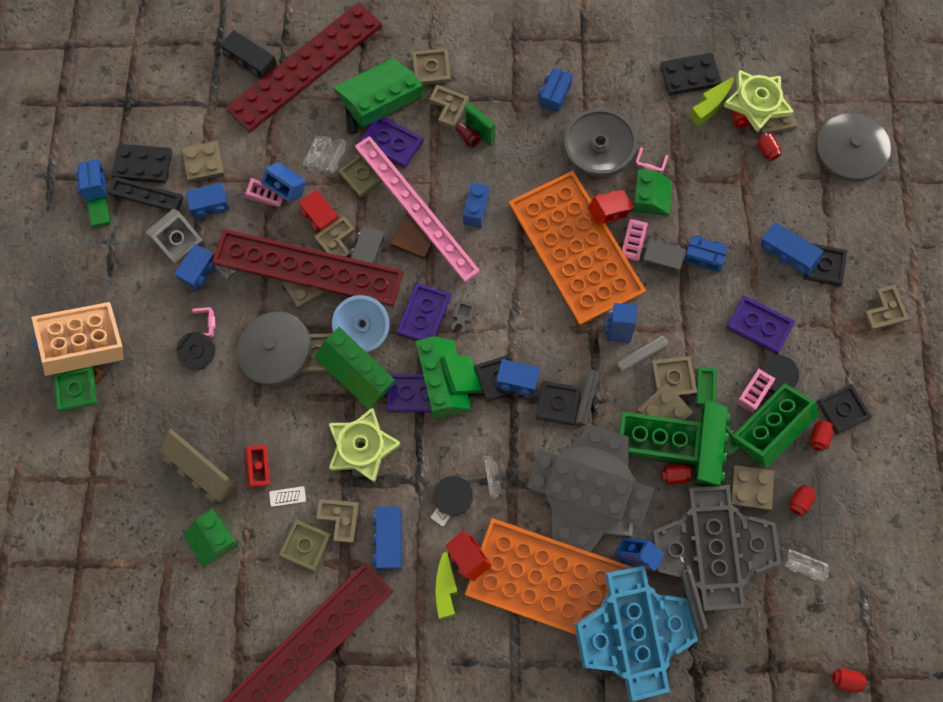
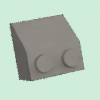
(173, 235)

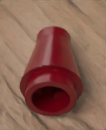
(469, 136)

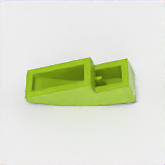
(711, 102)
(445, 588)

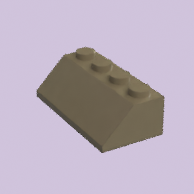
(197, 467)

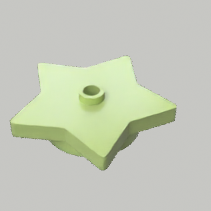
(758, 99)
(362, 431)

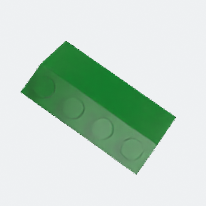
(354, 368)
(441, 399)
(776, 425)
(661, 438)
(712, 441)

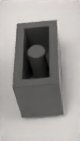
(369, 245)
(663, 257)

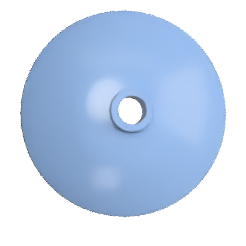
(365, 308)

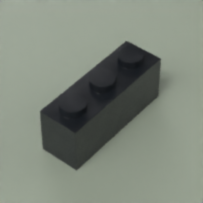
(248, 54)

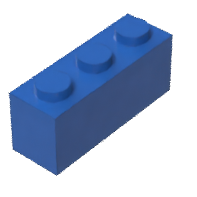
(791, 249)
(621, 322)
(388, 538)

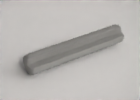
(642, 353)

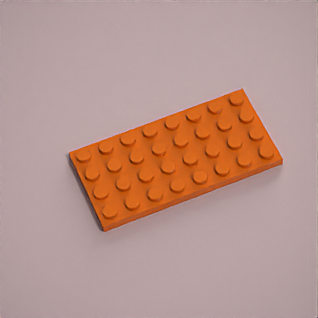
(575, 250)
(540, 577)

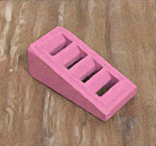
(262, 199)
(635, 228)
(744, 403)

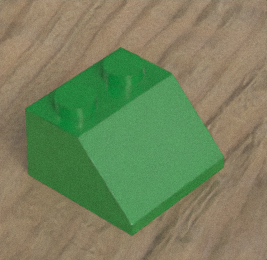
(652, 193)
(209, 538)

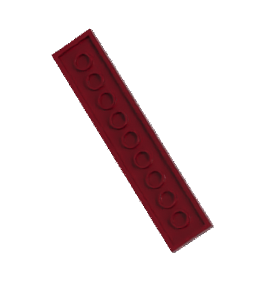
(304, 67)
(307, 267)
(314, 639)

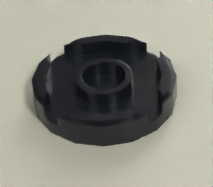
(195, 350)
(781, 369)
(453, 495)

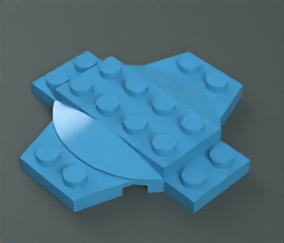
(635, 633)

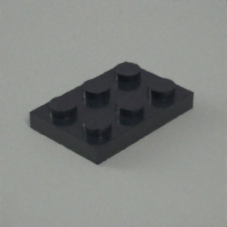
(690, 73)
(142, 163)

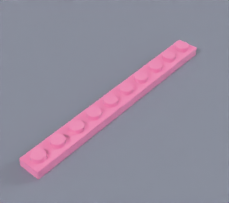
(417, 209)

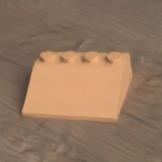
(77, 338)

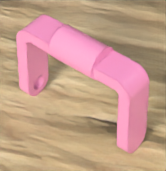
(647, 166)
(211, 319)

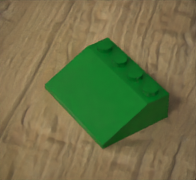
(379, 91)

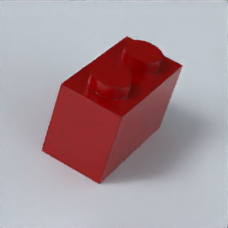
(610, 207)
(317, 211)
(256, 467)
(468, 556)

